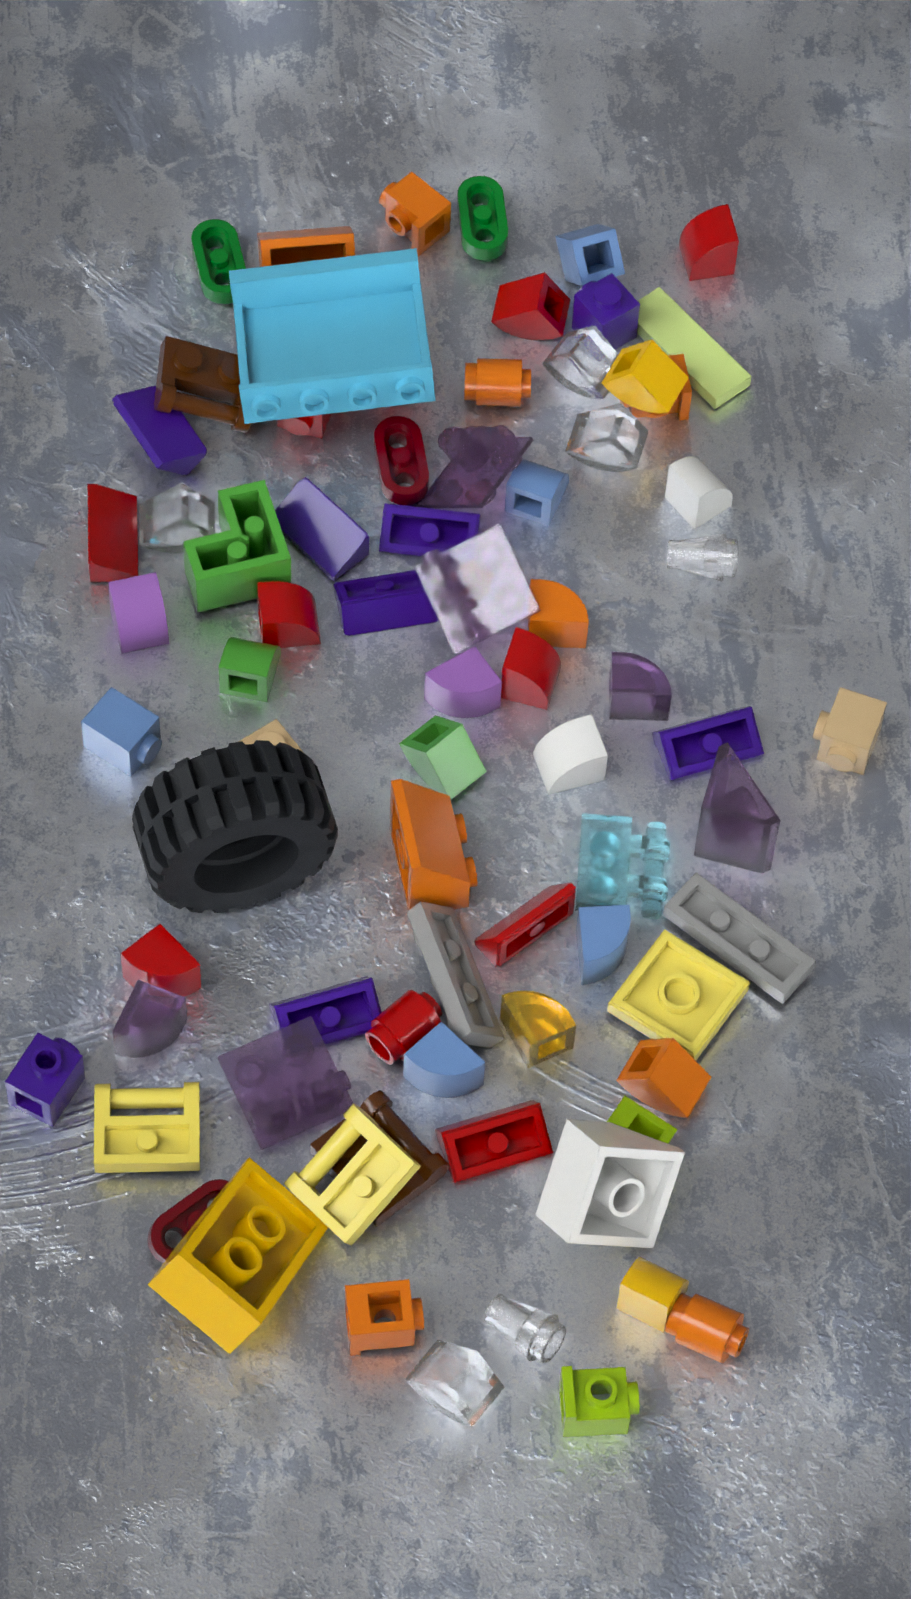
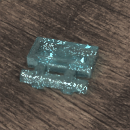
(605, 861)

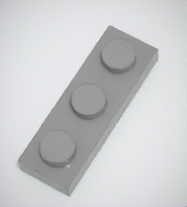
(739, 938)
(455, 974)

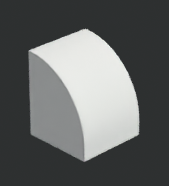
(696, 491)
(571, 755)

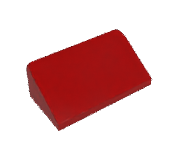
(112, 534)
(527, 923)
(494, 1140)

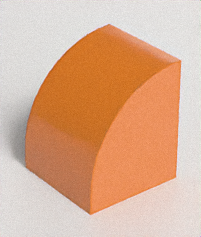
(562, 615)
(664, 1077)

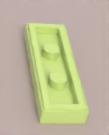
(708, 365)

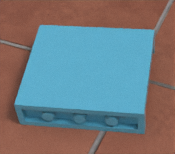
(331, 336)

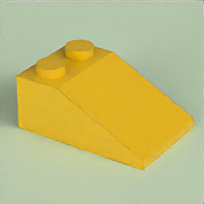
(239, 1256)

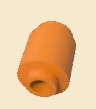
(497, 382)
(707, 1327)

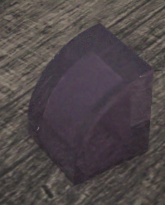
(637, 689)
(149, 1021)

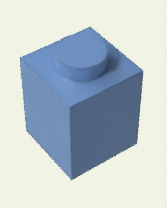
(590, 254)
(122, 732)

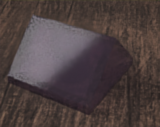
(736, 818)

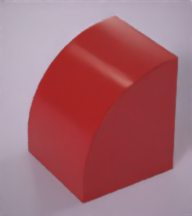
(710, 244)
(531, 308)
(287, 615)
(530, 670)
(162, 963)

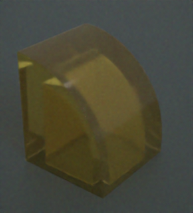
(537, 1025)

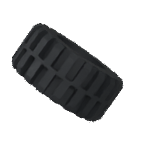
(234, 826)

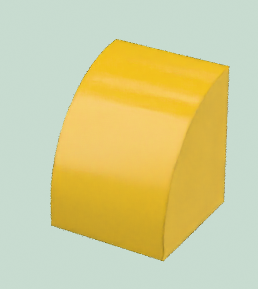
(645, 378)
(650, 1293)

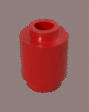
(403, 1025)

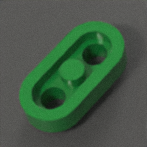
(482, 221)
(215, 265)

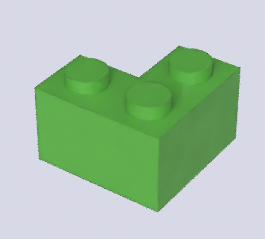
(248, 550)

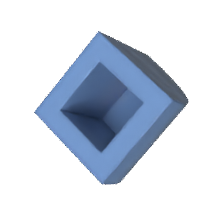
(535, 491)
(601, 940)
(443, 1065)

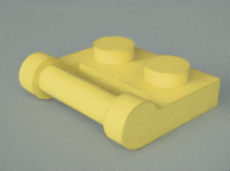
(146, 1141)
(364, 1183)

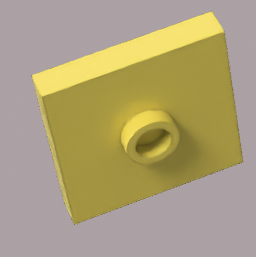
(678, 994)

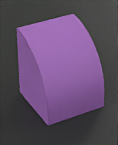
(138, 613)
(463, 686)

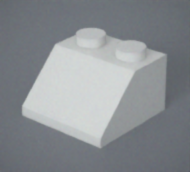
(608, 1185)

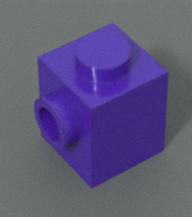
(609, 308)
(45, 1078)

